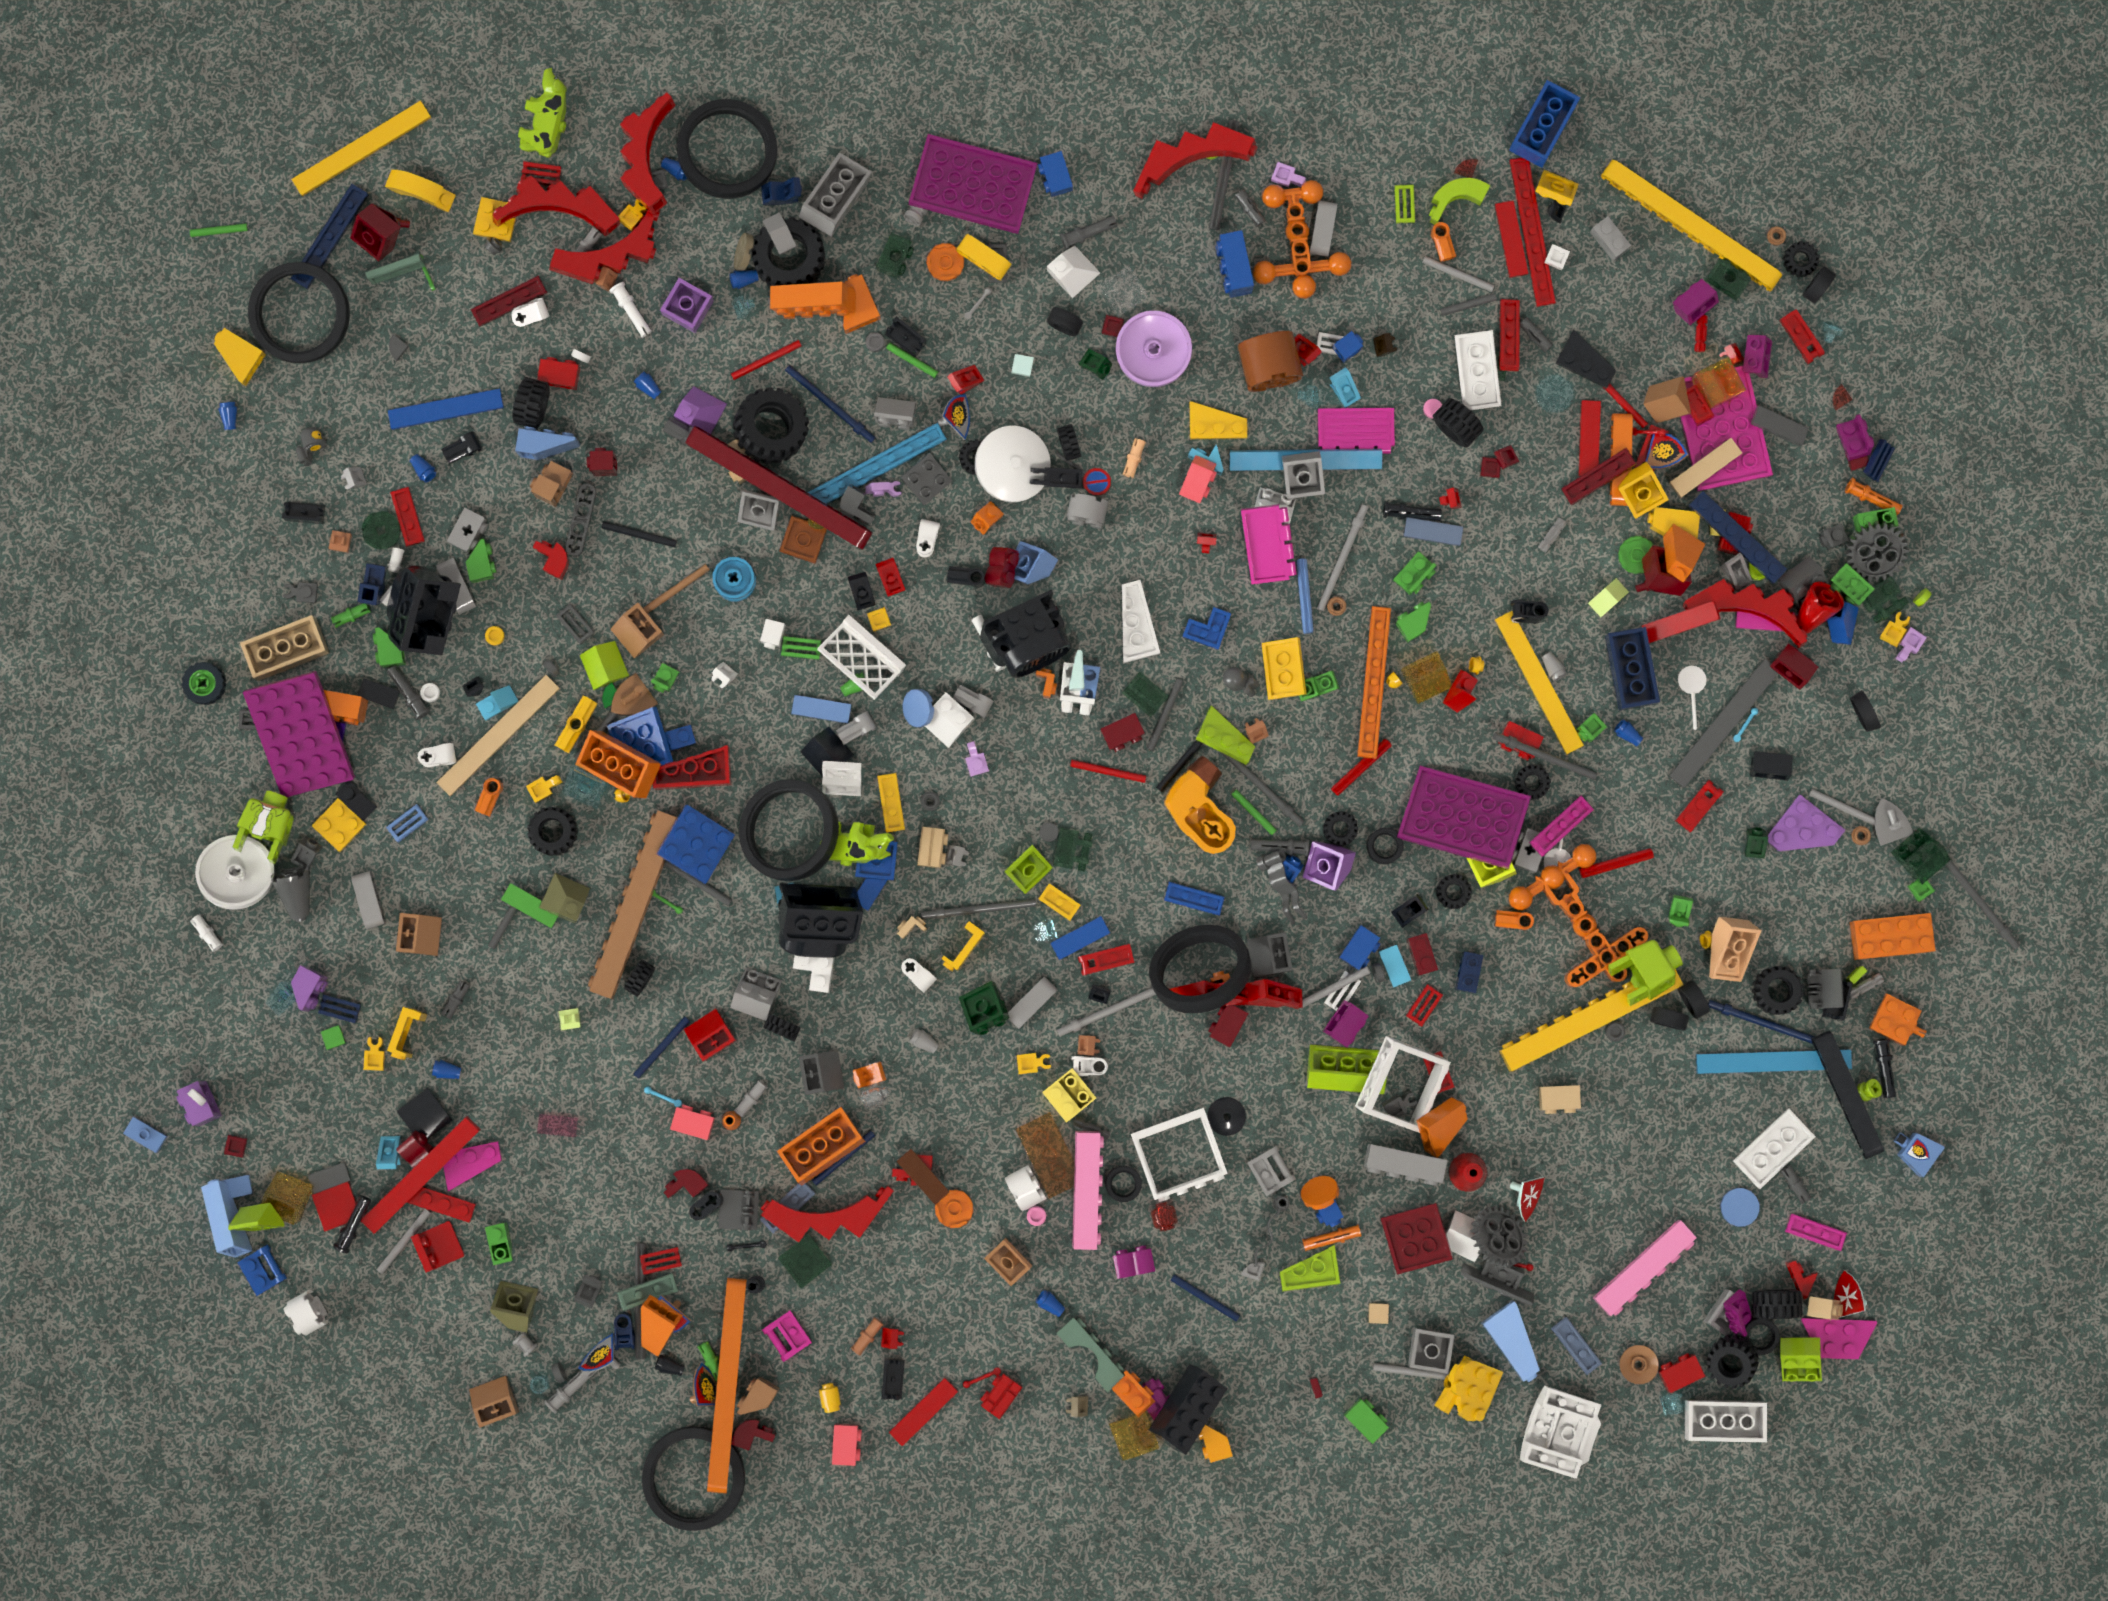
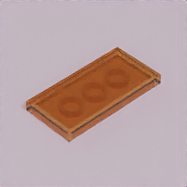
(1048, 1154)

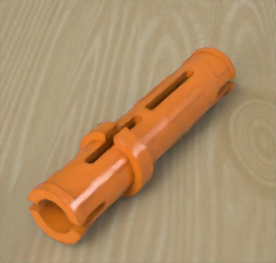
(1353, 1231)

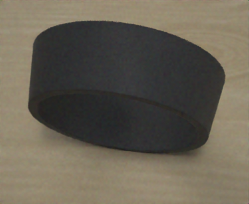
(1865, 711)

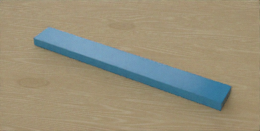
(1330, 458)
(880, 464)
(1763, 1062)

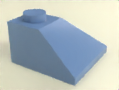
(1033, 563)

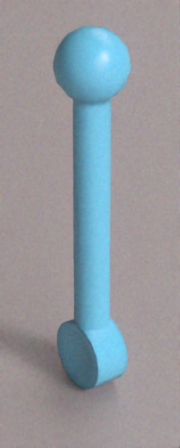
(1754, 711)
(648, 1090)

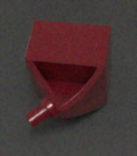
(377, 230)
(1657, 577)

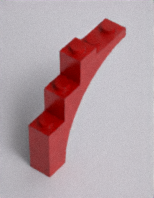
(637, 153)
(558, 198)
(585, 265)
(1750, 600)

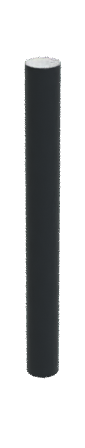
(639, 534)
(1179, 765)

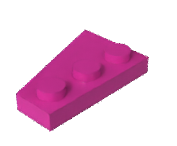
(471, 1162)

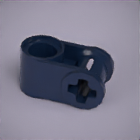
(624, 1333)

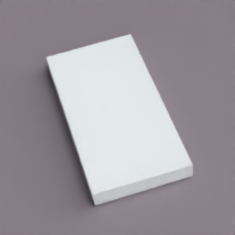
(1478, 370)
(1774, 1148)

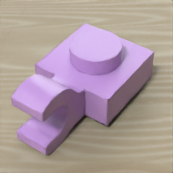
(1285, 175)
(879, 488)
(1911, 643)
(977, 762)

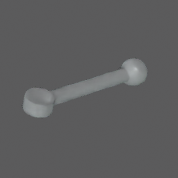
(968, 315)

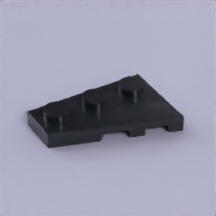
(1585, 361)

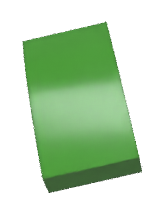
(1320, 685)

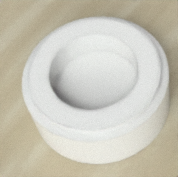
(581, 356)
(430, 692)
(197, 1097)

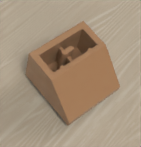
(636, 630)
(418, 934)
(759, 1397)
(493, 1401)

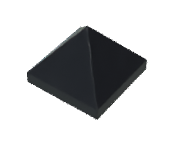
(1556, 211)
(473, 687)
(1099, 993)

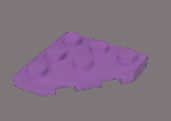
(1804, 828)

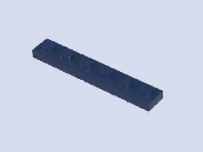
(332, 232)
(1737, 537)

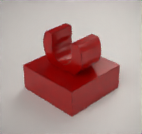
(1733, 353)
(1451, 499)
(1206, 540)
(890, 1338)

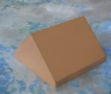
(1667, 400)
(1008, 1261)

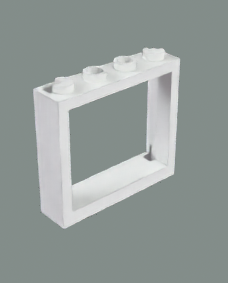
(1380, 1071)
(1198, 1182)

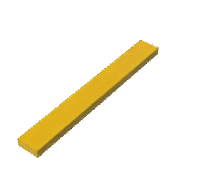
(361, 148)
(1539, 683)

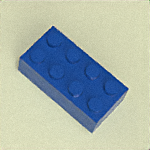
(1544, 124)

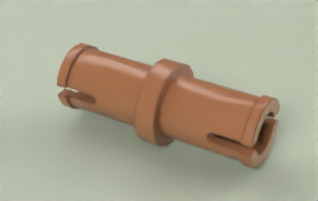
(867, 1336)

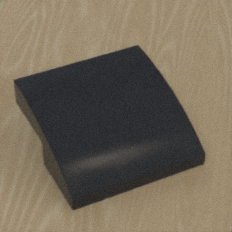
(424, 1114)

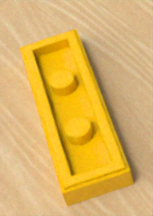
(891, 802)

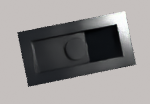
(861, 591)
(356, 800)

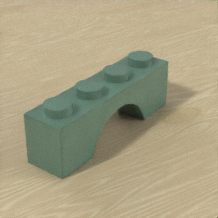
(1074, 1334)

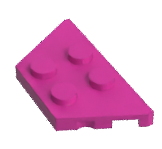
(1840, 1337)

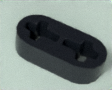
(703, 1202)

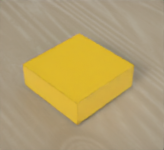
(879, 619)

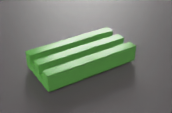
(801, 640)

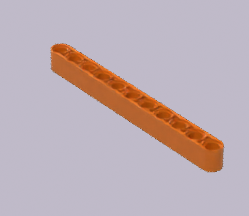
(726, 1385)

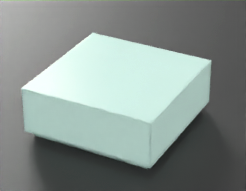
(1022, 365)

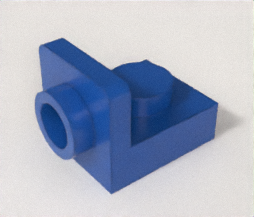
(1292, 867)

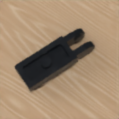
(1058, 477)

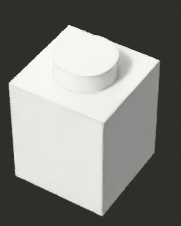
(772, 634)

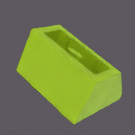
(1801, 1359)

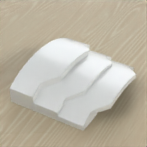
(1560, 1432)

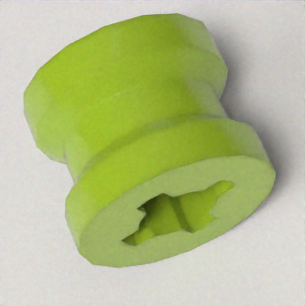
(1869, 1089)

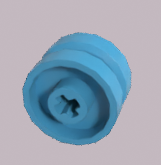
(731, 568)

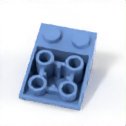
(540, 445)

